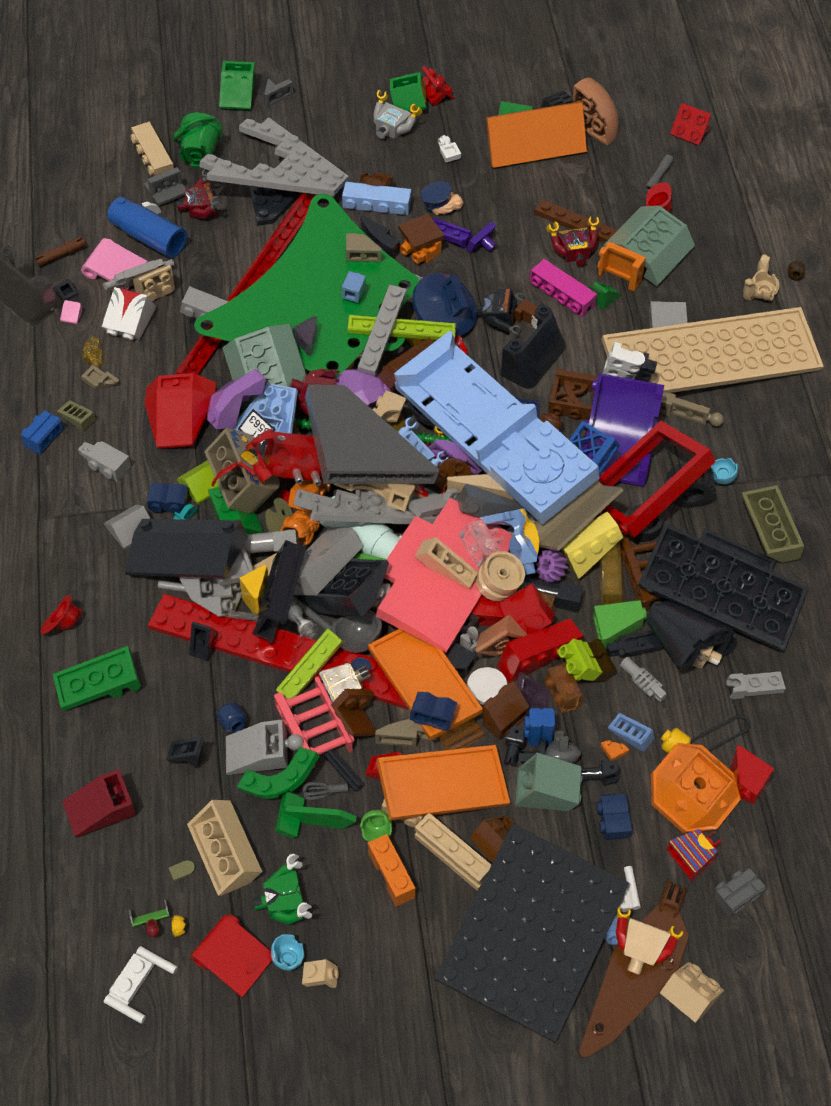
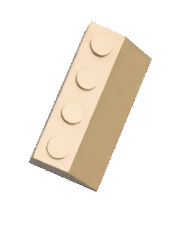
(224, 847)

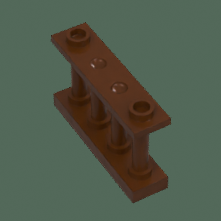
(634, 567)

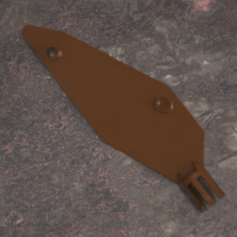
(627, 993)

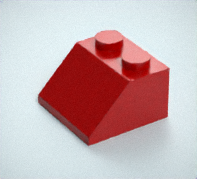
(528, 609)

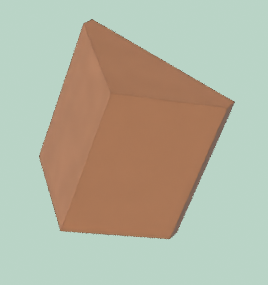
(495, 638)

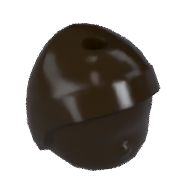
(796, 270)

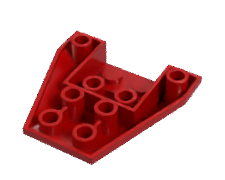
(178, 408)

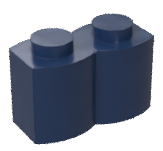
(167, 497)
(433, 711)
(614, 815)

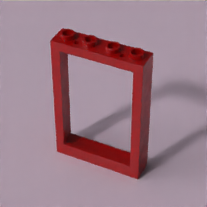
(673, 488)

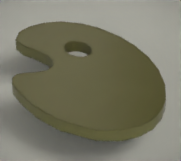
(275, 520)

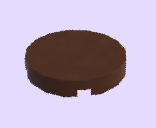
(377, 179)

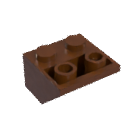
(505, 710)
(491, 835)

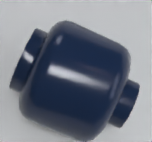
(231, 717)

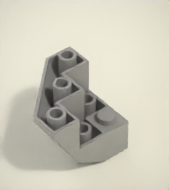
(211, 595)

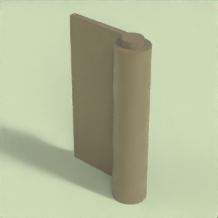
(575, 515)

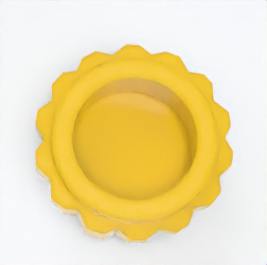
(178, 926)

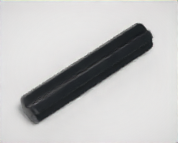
(343, 769)

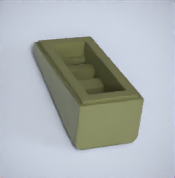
(82, 424)

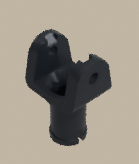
(514, 743)
(602, 772)

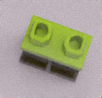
(587, 660)

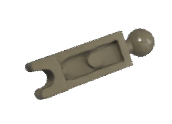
(688, 410)

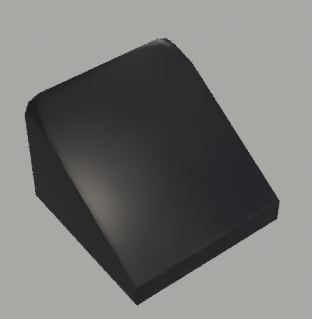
(65, 290)

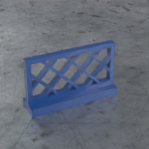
(604, 452)

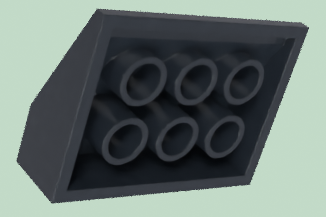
(351, 590)

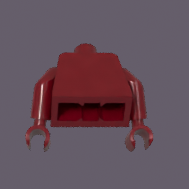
(318, 377)

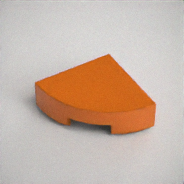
(614, 750)

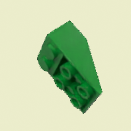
(237, 85)

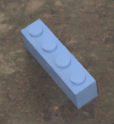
(376, 198)

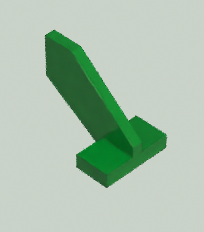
(293, 813)

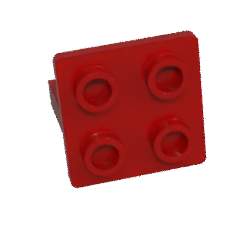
(436, 87)
(691, 124)

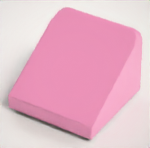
(71, 312)

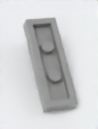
(433, 504)

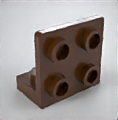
(350, 711)

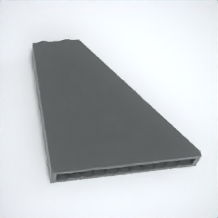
(358, 444)

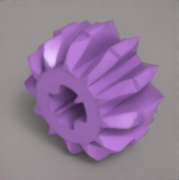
(551, 565)

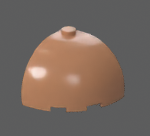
(598, 109)

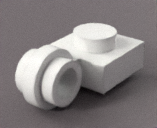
(448, 150)

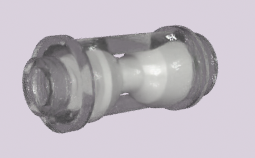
(305, 627)

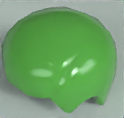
(375, 824)

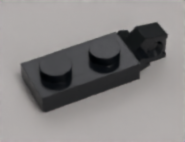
(634, 644)

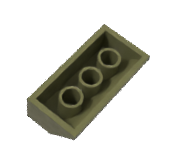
(774, 523)

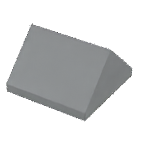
(124, 524)

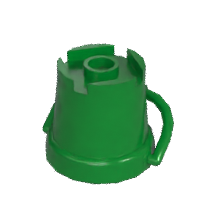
(199, 137)

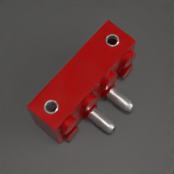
(293, 457)

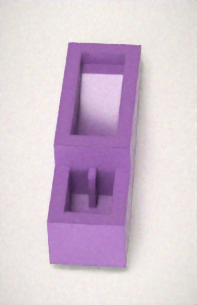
(452, 450)

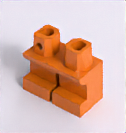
(424, 254)

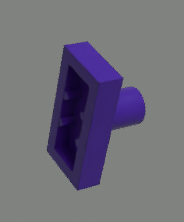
(482, 238)

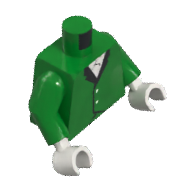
(283, 894)

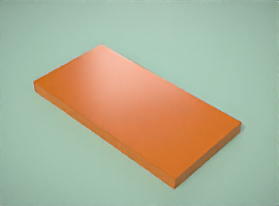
(536, 134)
(421, 667)
(442, 782)

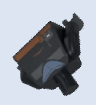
(499, 310)

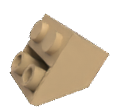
(155, 283)
(692, 991)

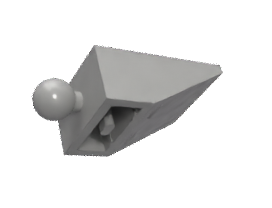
(258, 749)

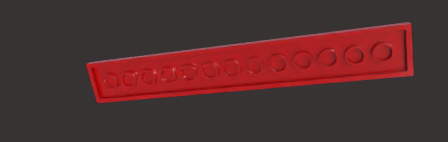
(235, 637)

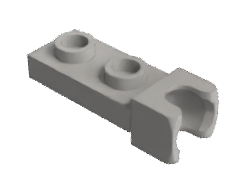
(755, 684)

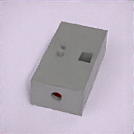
(326, 559)

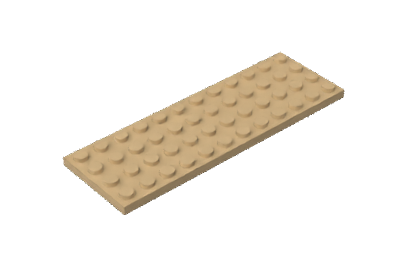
(725, 349)

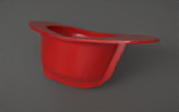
(659, 196)
(63, 617)

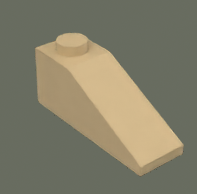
(445, 562)

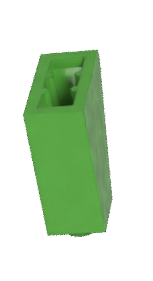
(618, 620)

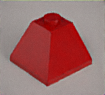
(750, 774)

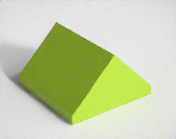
(199, 482)

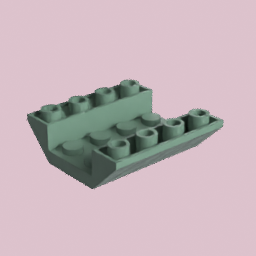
(657, 237)
(269, 351)

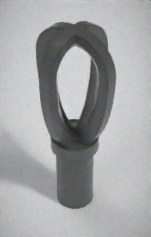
(328, 789)

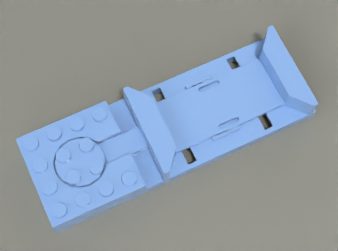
(512, 445)

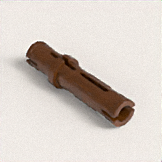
(66, 248)

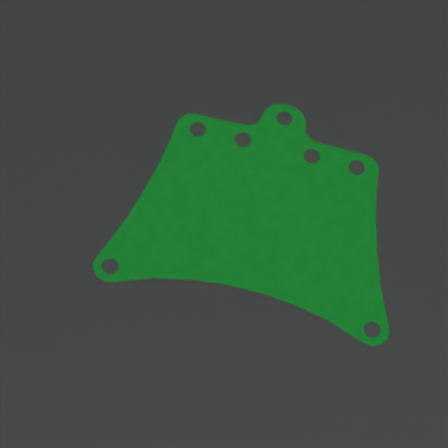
(310, 284)

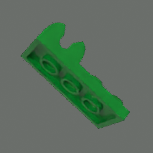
(97, 678)

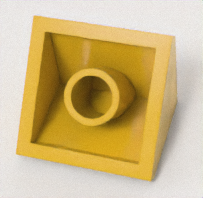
(253, 587)

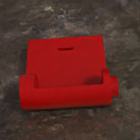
(230, 952)

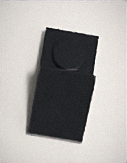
(201, 640)
(186, 750)

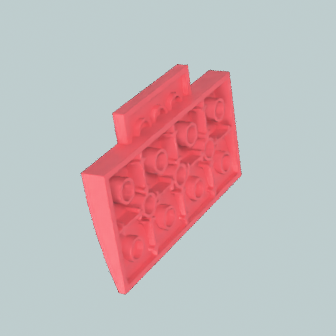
(423, 599)

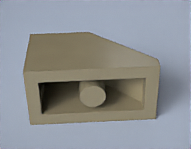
(361, 249)

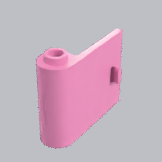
(110, 260)

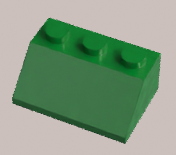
(221, 511)

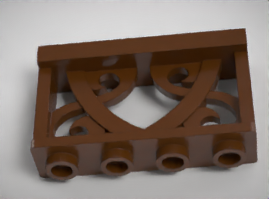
(572, 406)

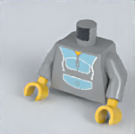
(393, 120)

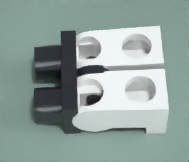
(629, 364)

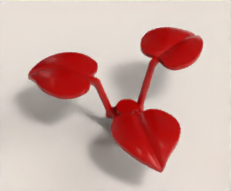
(261, 468)

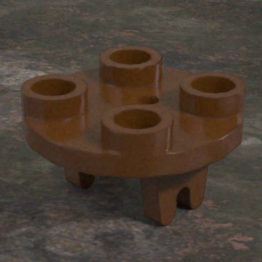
(449, 468)

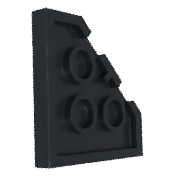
(270, 203)

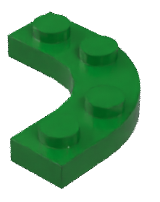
(288, 780)

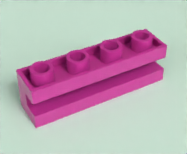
(563, 287)

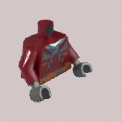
(200, 199)

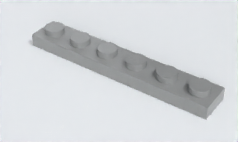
(382, 330)

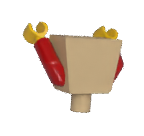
(643, 942)

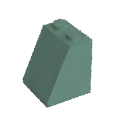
(548, 784)

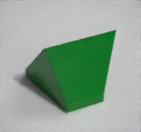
(605, 294)

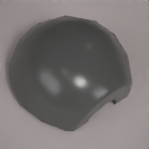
(358, 631)

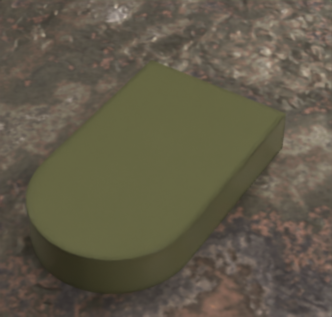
(182, 870)

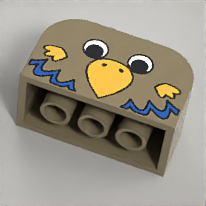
(238, 486)

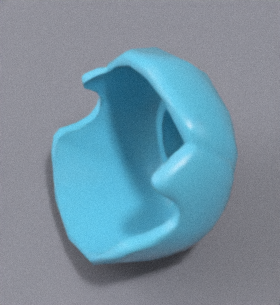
(724, 471)
(287, 952)

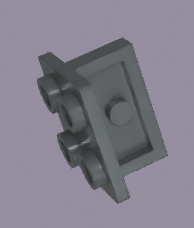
(166, 186)

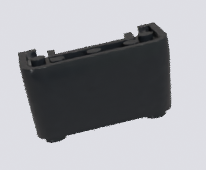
(530, 361)

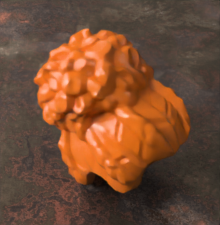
(301, 522)

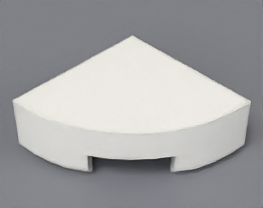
(153, 207)

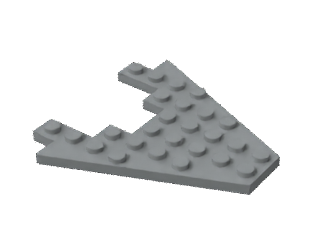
(357, 507)

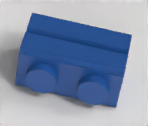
(41, 432)
(539, 725)

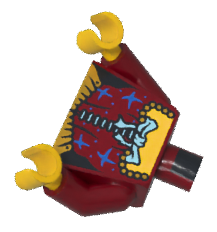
(575, 243)

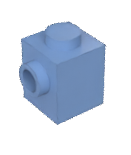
(353, 286)

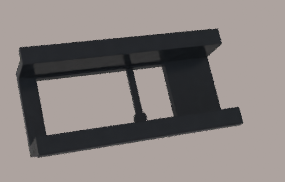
(279, 590)

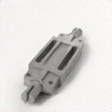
(125, 278)

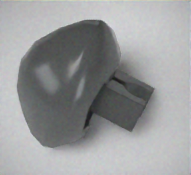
(562, 749)

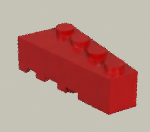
(536, 649)

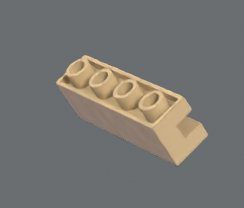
(151, 149)
(452, 851)

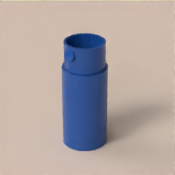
(147, 227)

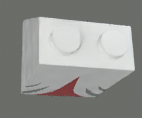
(128, 314)

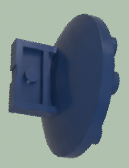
(445, 300)

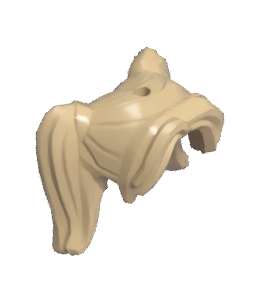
(762, 284)

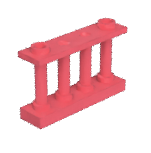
(293, 721)

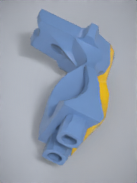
(525, 539)

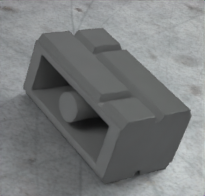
(738, 892)

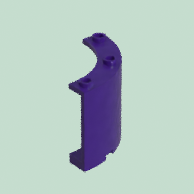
(626, 412)

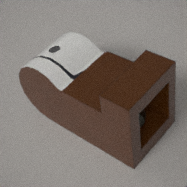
(526, 312)

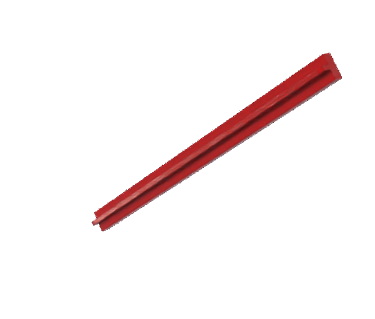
(264, 261)

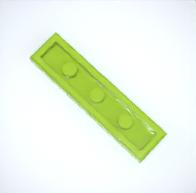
(310, 665)

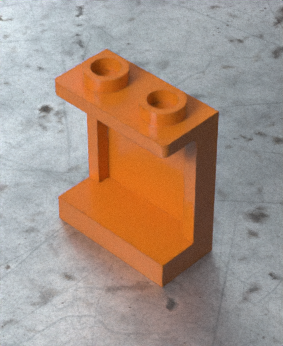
(622, 263)

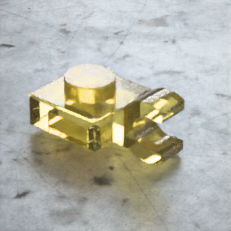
(91, 352)

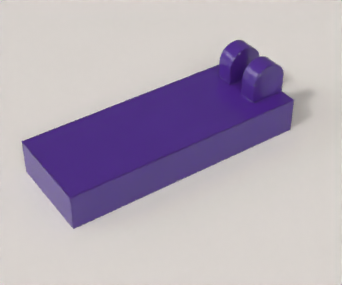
(454, 233)

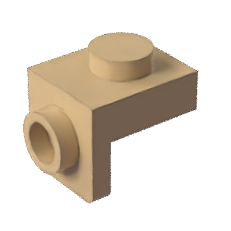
(320, 973)

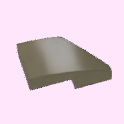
(98, 379)

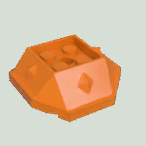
(679, 798)

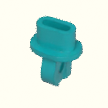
(186, 513)

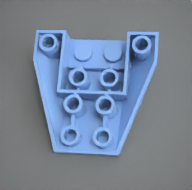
(275, 406)

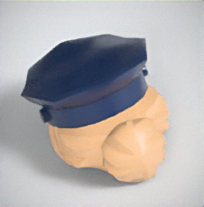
(440, 198)

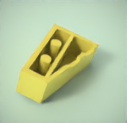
(591, 544)

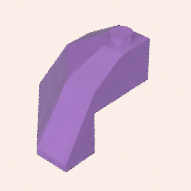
(363, 385)
(226, 402)

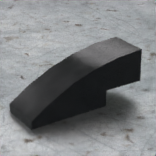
(380, 236)

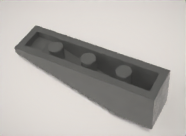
(485, 503)

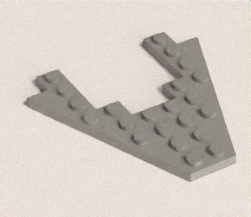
(299, 172)

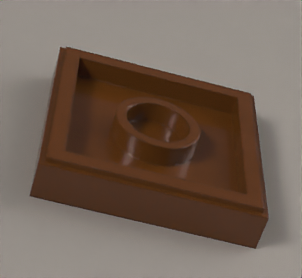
(421, 232)

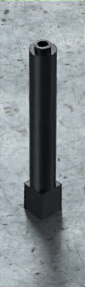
(566, 595)

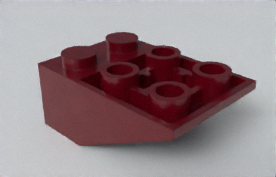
(99, 804)

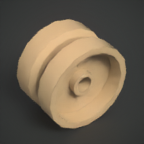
(500, 576)

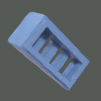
(641, 740)

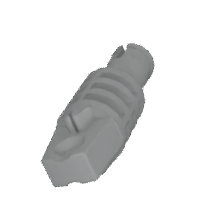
(644, 679)

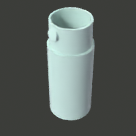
(376, 537)

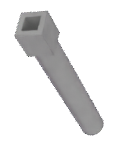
(269, 541)

